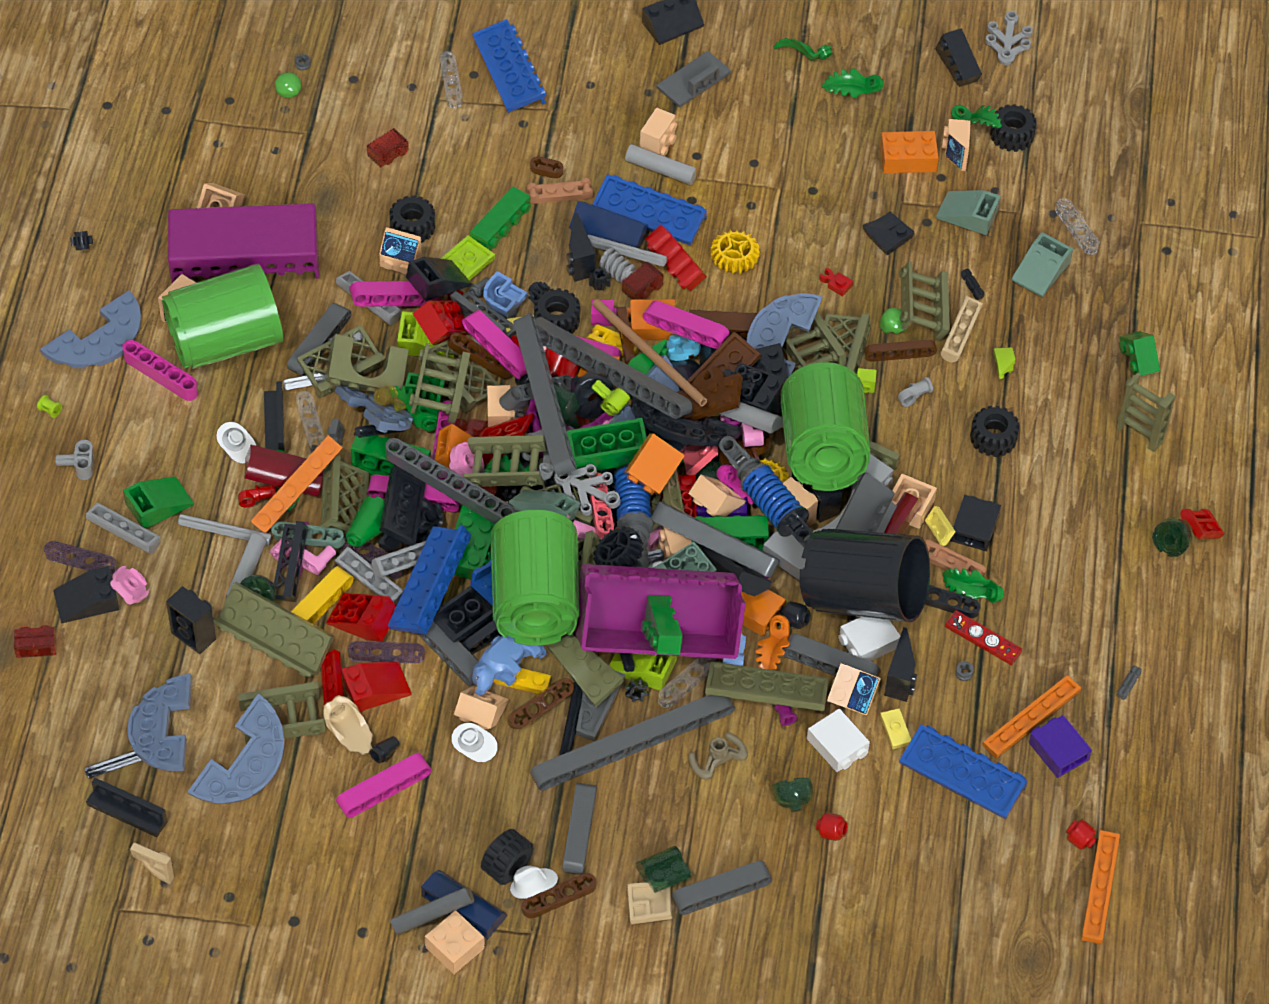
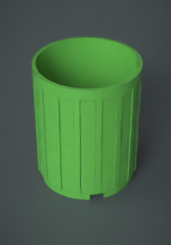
(222, 317)
(825, 426)
(535, 576)

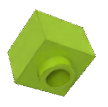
(868, 379)

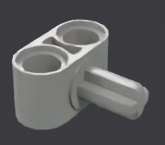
(82, 457)

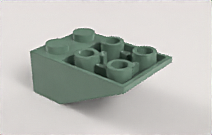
(970, 209)
(1043, 264)
(549, 501)
(688, 559)

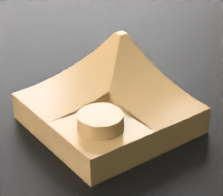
(157, 863)
(647, 905)

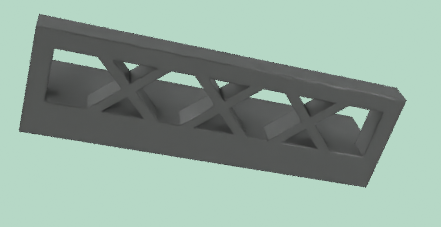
(468, 308)

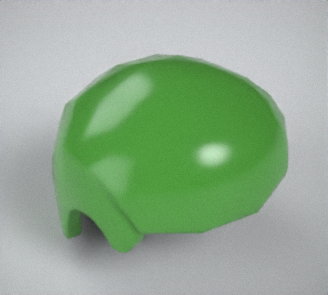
(288, 85)
(891, 321)

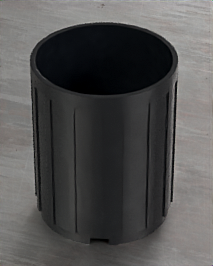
(866, 574)

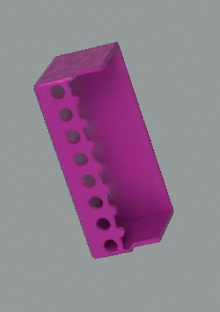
(242, 238)
(616, 600)

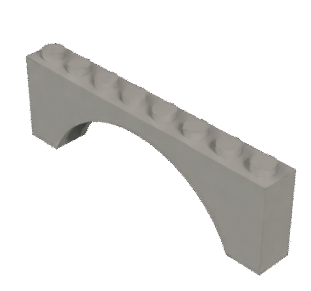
(790, 551)

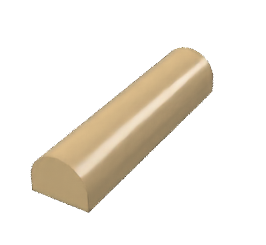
(961, 329)

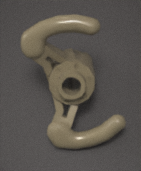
(718, 754)

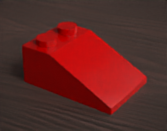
(513, 427)
(374, 683)

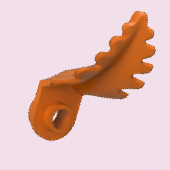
(773, 645)

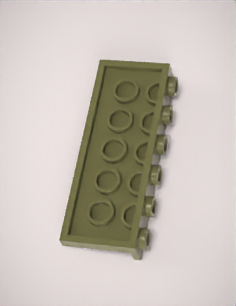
(274, 630)
(767, 686)

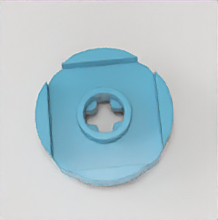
(681, 348)

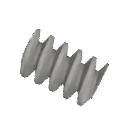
(615, 265)

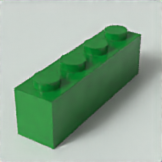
(501, 218)

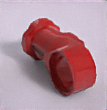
(256, 495)

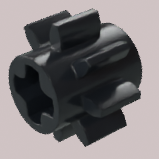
(81, 240)
(599, 279)
(536, 289)
(641, 686)

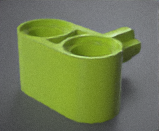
(613, 400)

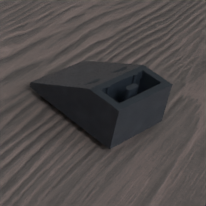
(435, 277)
(760, 388)

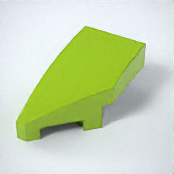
(1005, 360)

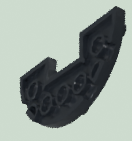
(682, 429)

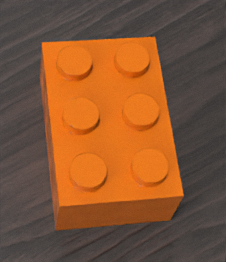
(909, 152)

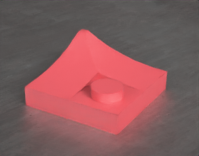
(697, 457)

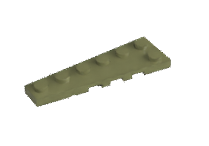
(586, 669)

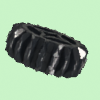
(619, 548)

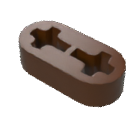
(546, 167)

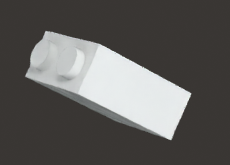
(869, 637)
(838, 740)

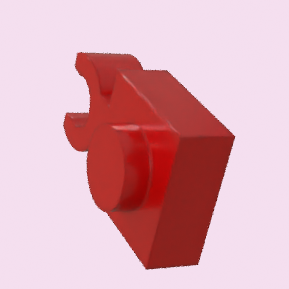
(838, 283)

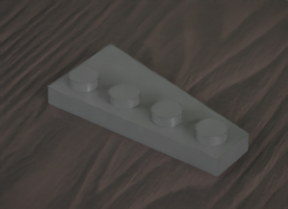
(592, 718)

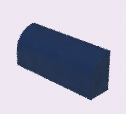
(610, 225)
(480, 914)

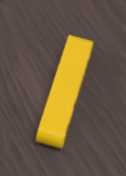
(324, 595)

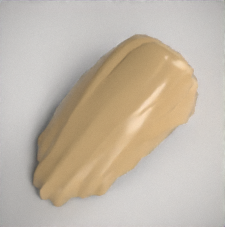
(348, 725)

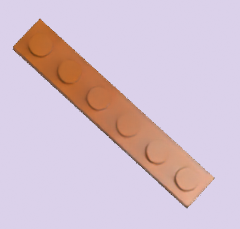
(296, 484)
(1031, 716)
(1100, 887)

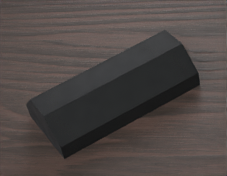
(751, 581)

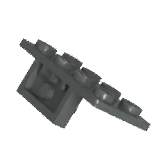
(693, 79)
(868, 507)

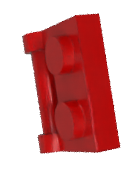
(1205, 527)

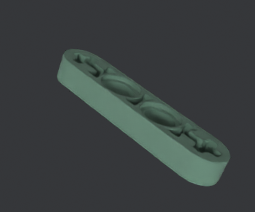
(322, 542)

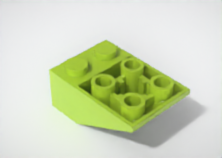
(413, 337)
(651, 668)

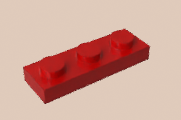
(331, 676)

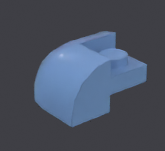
(503, 295)

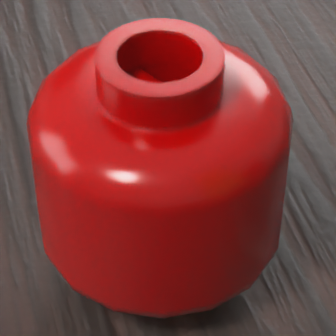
(832, 826)
(1081, 834)

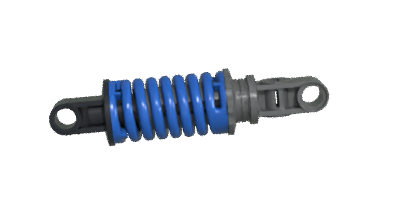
(768, 492)
(633, 510)

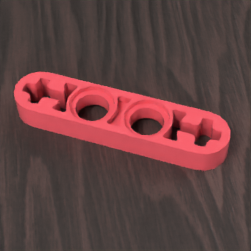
(600, 505)

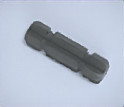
(1129, 682)

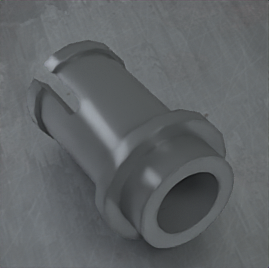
(478, 289)

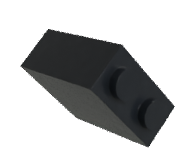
(976, 522)

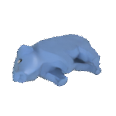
(502, 662)

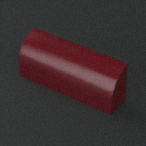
(276, 468)
(903, 514)

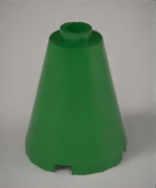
(366, 522)

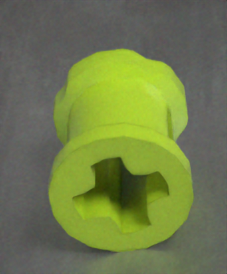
(49, 406)

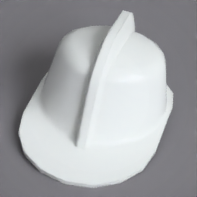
(235, 440)
(474, 742)
(531, 881)

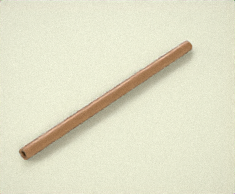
(649, 352)

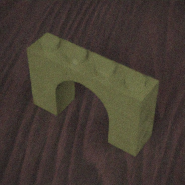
(341, 372)

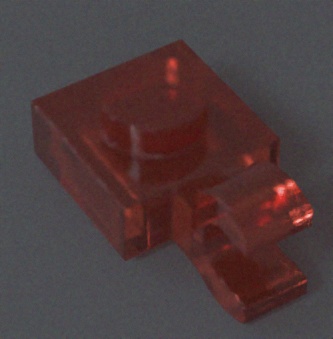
(473, 428)

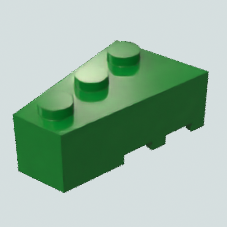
(660, 627)

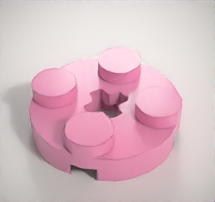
(458, 462)
(129, 585)

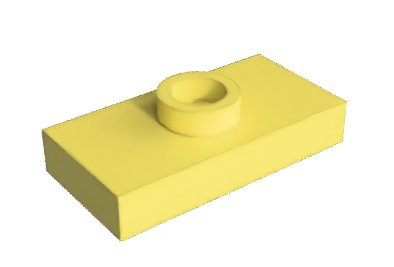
(940, 526)
(895, 728)

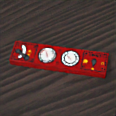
(983, 637)

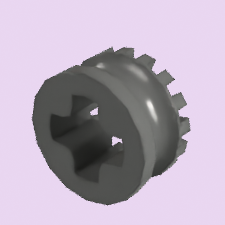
(305, 58)
(967, 675)

